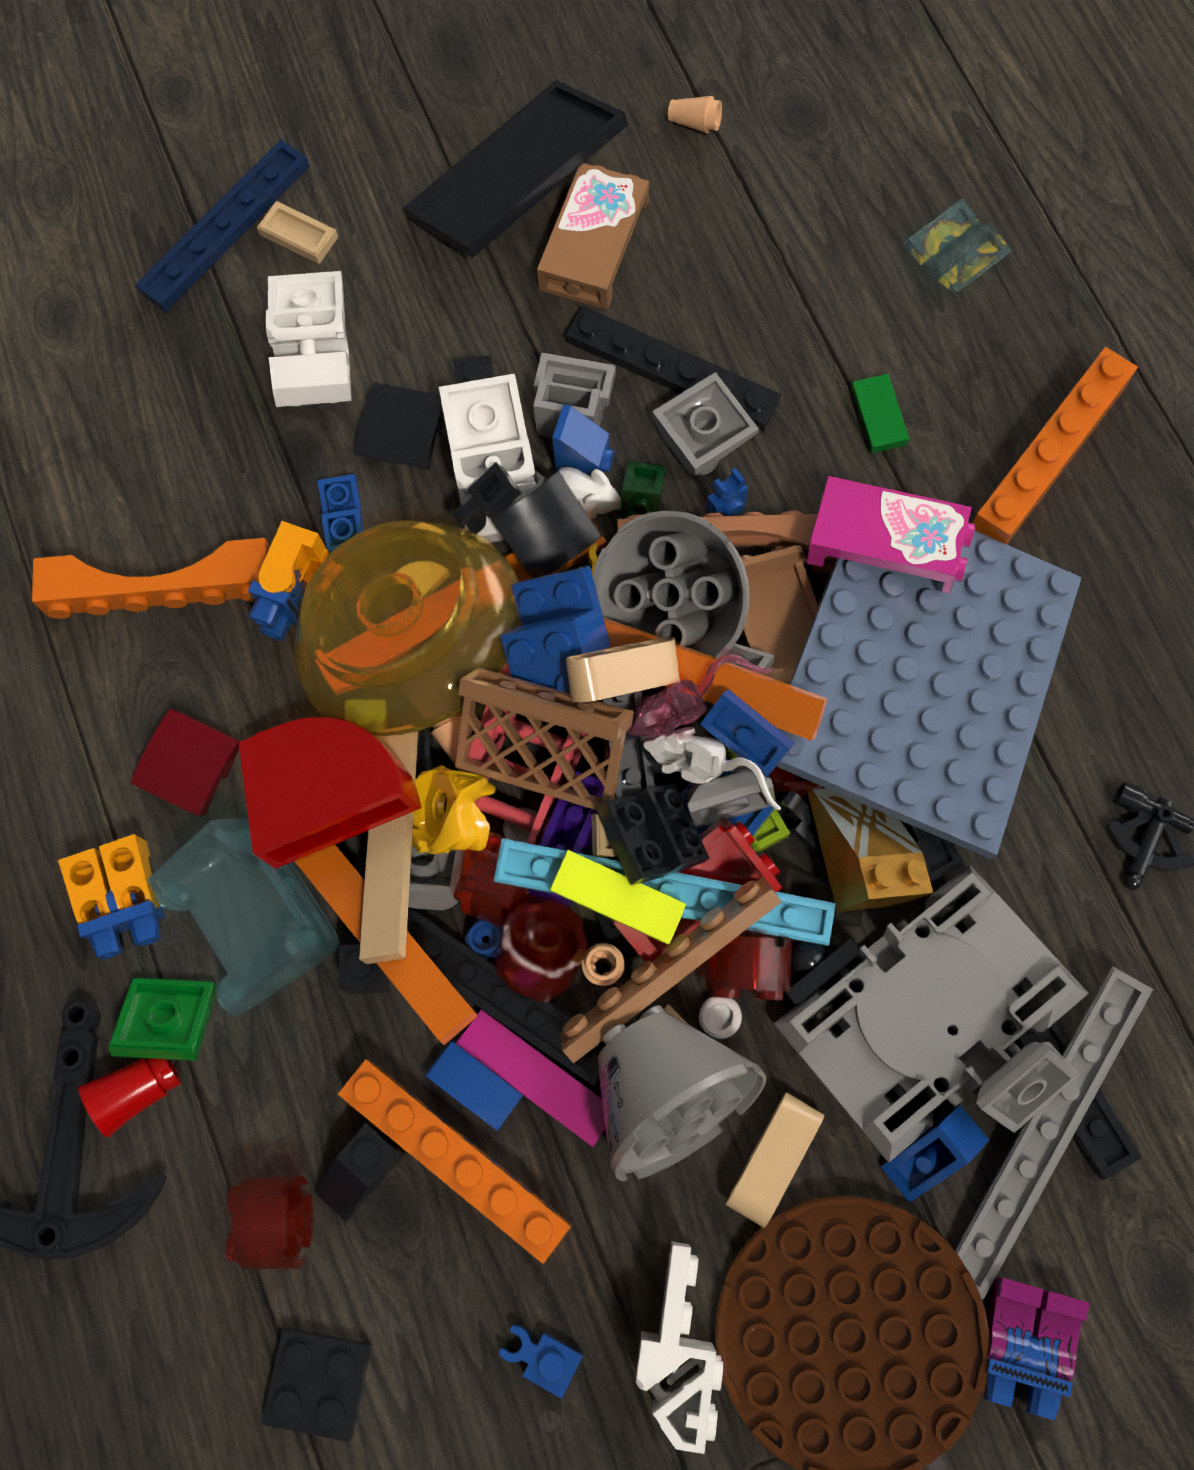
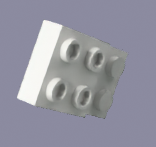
(308, 339)
(486, 428)
(685, 1406)

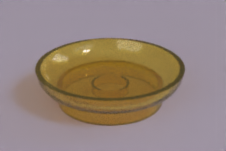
(401, 622)

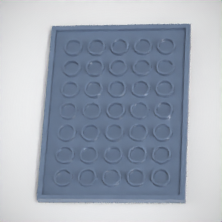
(933, 688)

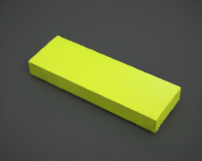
(616, 899)

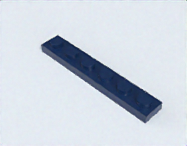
(222, 225)

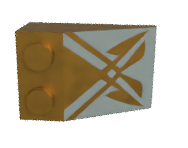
(867, 854)

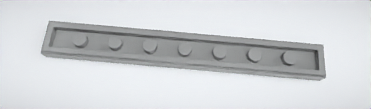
(1048, 1133)

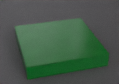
(163, 1019)

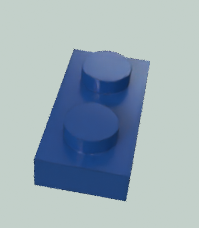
(746, 732)

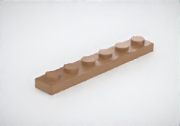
(680, 959)

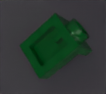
(642, 489)

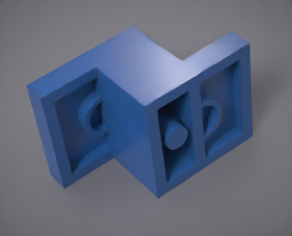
(558, 621)

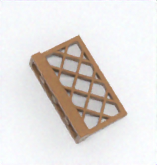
(539, 705)

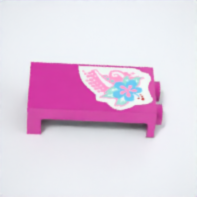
(892, 531)

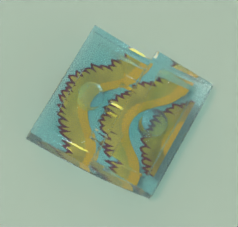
(957, 247)

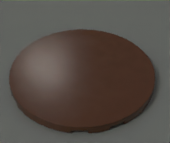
(852, 1337)

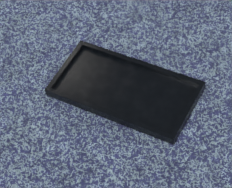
(515, 167)

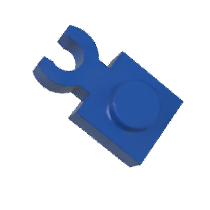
(729, 495)
(549, 1362)

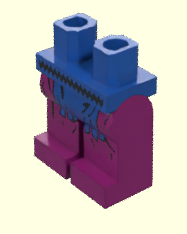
(1032, 1343)

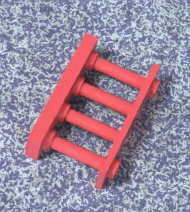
(504, 811)

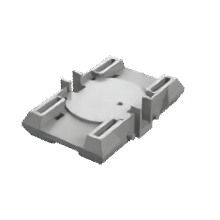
(916, 993)

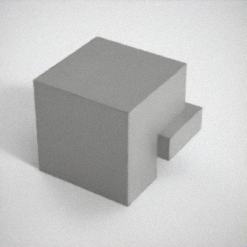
(570, 382)

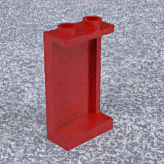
(729, 861)

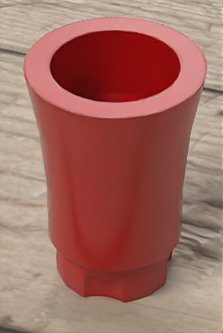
(127, 1092)

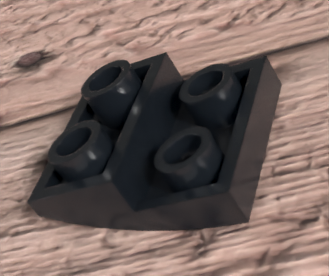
(399, 426)
(547, 526)
(652, 833)

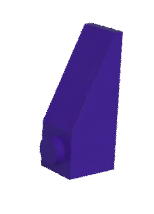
(570, 830)

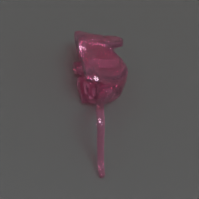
(680, 702)

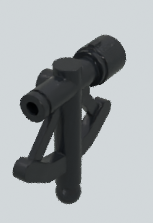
(1159, 818)

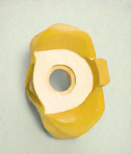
(462, 823)

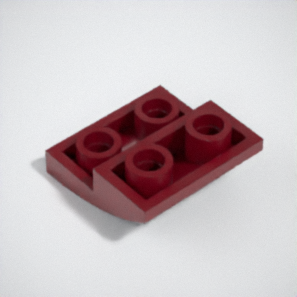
(185, 762)

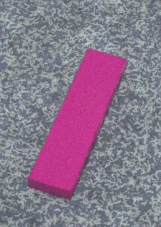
(535, 1077)

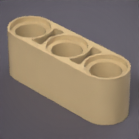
(622, 670)
(775, 1160)

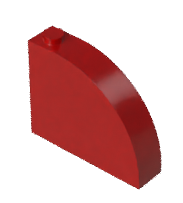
(319, 786)

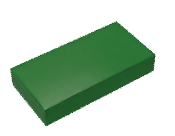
(879, 413)

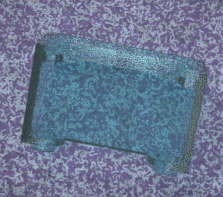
(250, 913)

